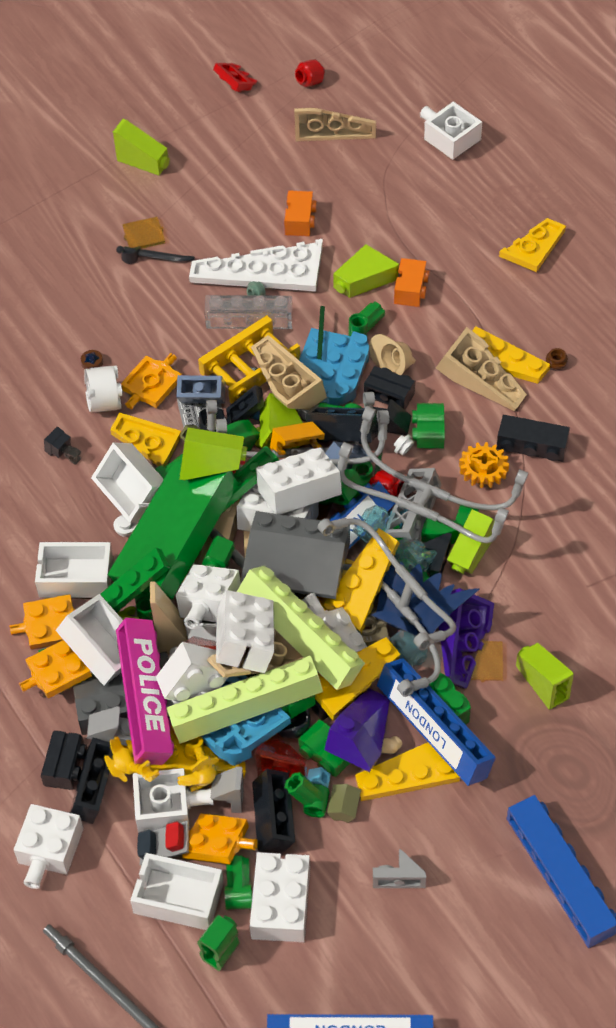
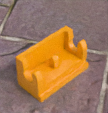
(295, 436)

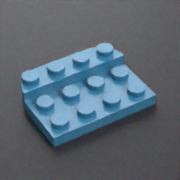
(341, 363)
(238, 740)

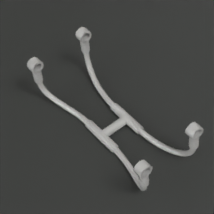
(220, 426)
(428, 490)
(423, 639)

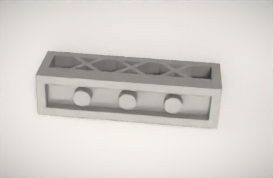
(412, 522)

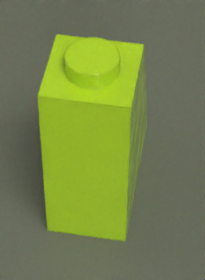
(139, 149)
(365, 272)
(275, 415)
(210, 453)
(466, 551)
(545, 674)

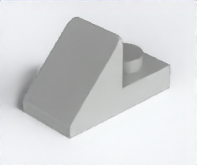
(107, 725)
(229, 788)
(406, 876)

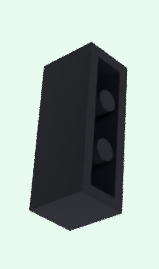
(341, 424)
(533, 438)
(92, 781)
(273, 812)

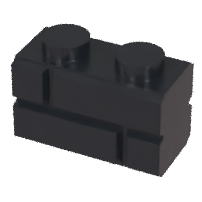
(389, 386)
(63, 760)

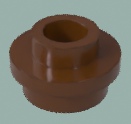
(557, 358)

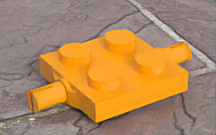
(150, 381)
(42, 620)
(55, 670)
(218, 838)

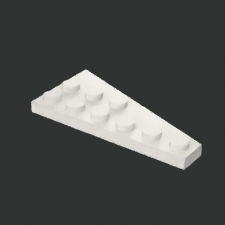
(274, 267)

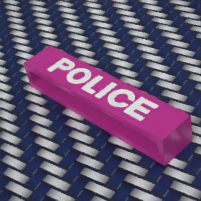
(143, 695)

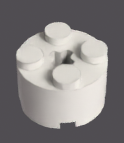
(102, 389)

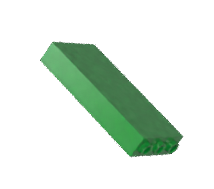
(177, 523)

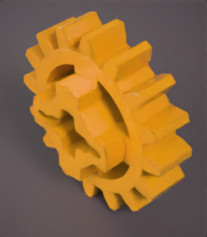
(484, 465)

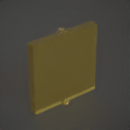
(144, 233)
(488, 661)

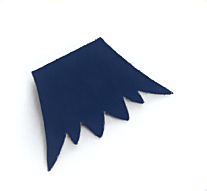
(429, 619)

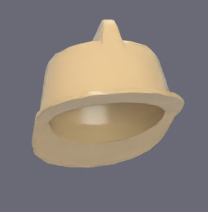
(390, 354)

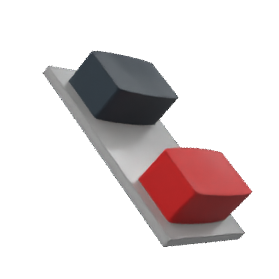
(165, 841)

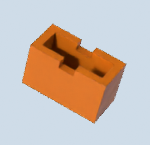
(299, 215)
(410, 284)

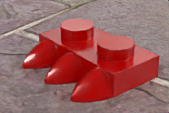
(234, 76)

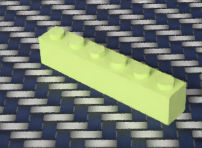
(304, 629)
(244, 699)

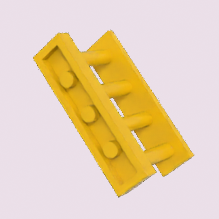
(230, 352)

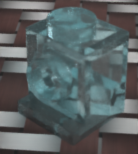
(376, 518)
(413, 553)
(408, 650)

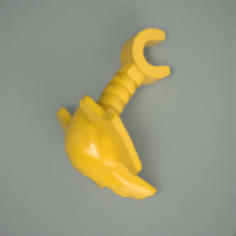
(123, 762)
(203, 771)

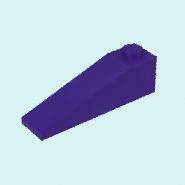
(472, 622)
(360, 730)

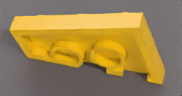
(536, 246)
(149, 438)

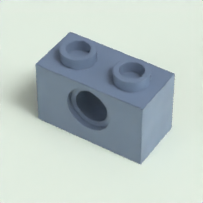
(200, 389)

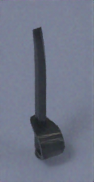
(130, 255)

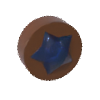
(91, 359)

